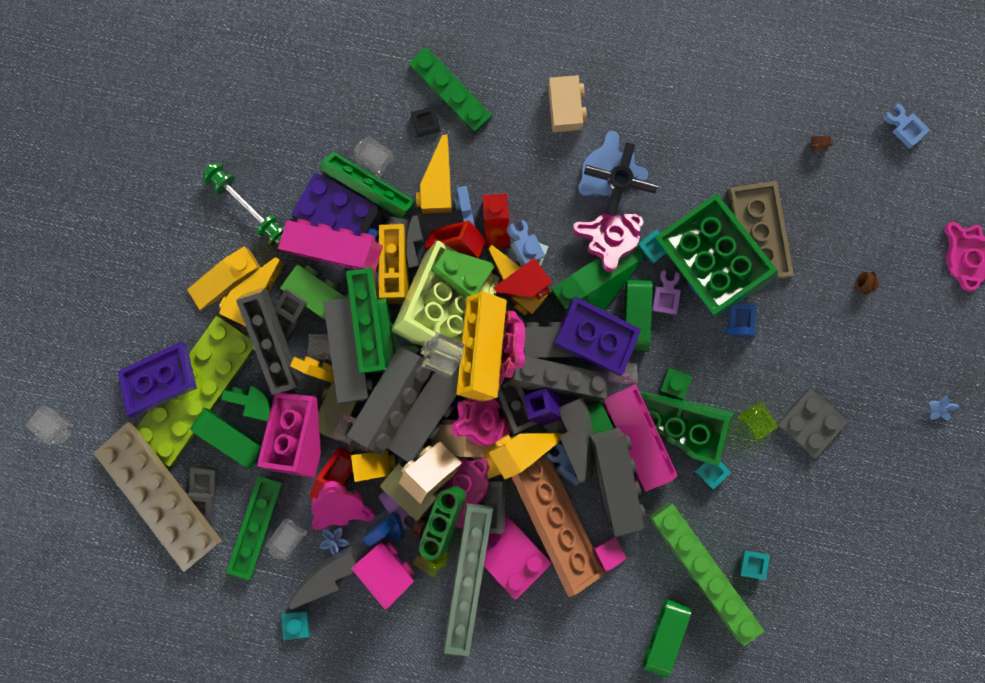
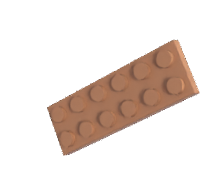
(558, 526)

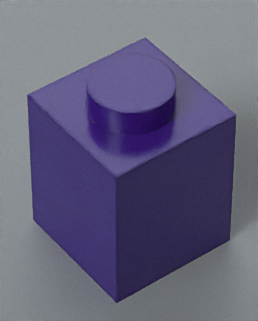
(543, 406)

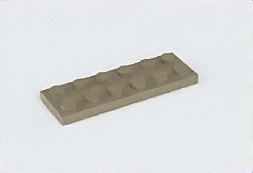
(157, 496)

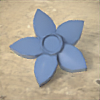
(942, 408)
(333, 540)

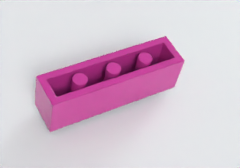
(330, 246)
(647, 450)

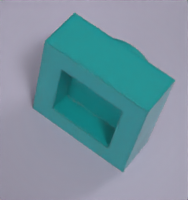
(651, 248)
(712, 474)
(754, 564)
(295, 624)

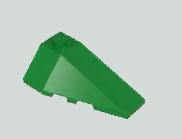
(596, 284)
(691, 426)

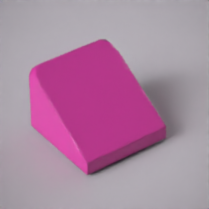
(610, 553)

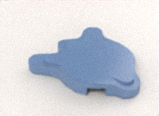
(607, 158)

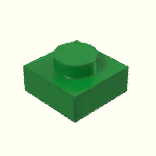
(675, 383)

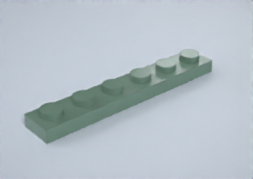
(467, 579)

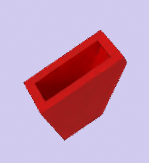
(496, 220)
(460, 237)
(525, 283)
(337, 469)

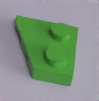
(462, 272)

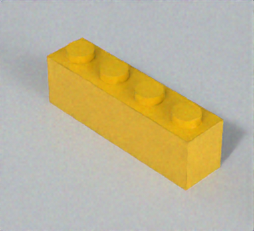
(482, 347)

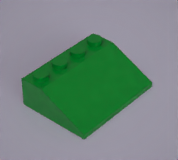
(717, 255)

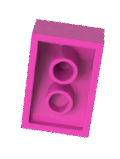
(292, 436)
(514, 559)
(384, 573)

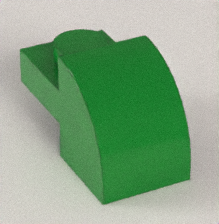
(256, 403)

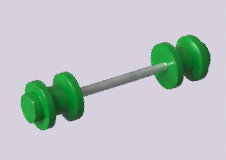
(222, 182)

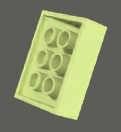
(433, 304)

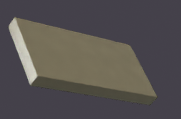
(761, 214)

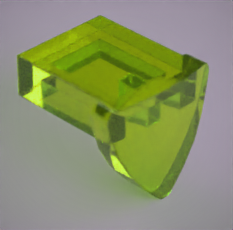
(758, 420)
(432, 566)

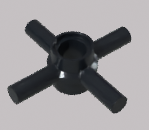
(622, 169)

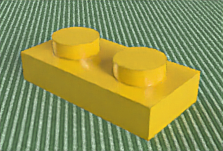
(311, 367)

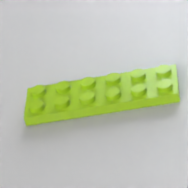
(215, 365)

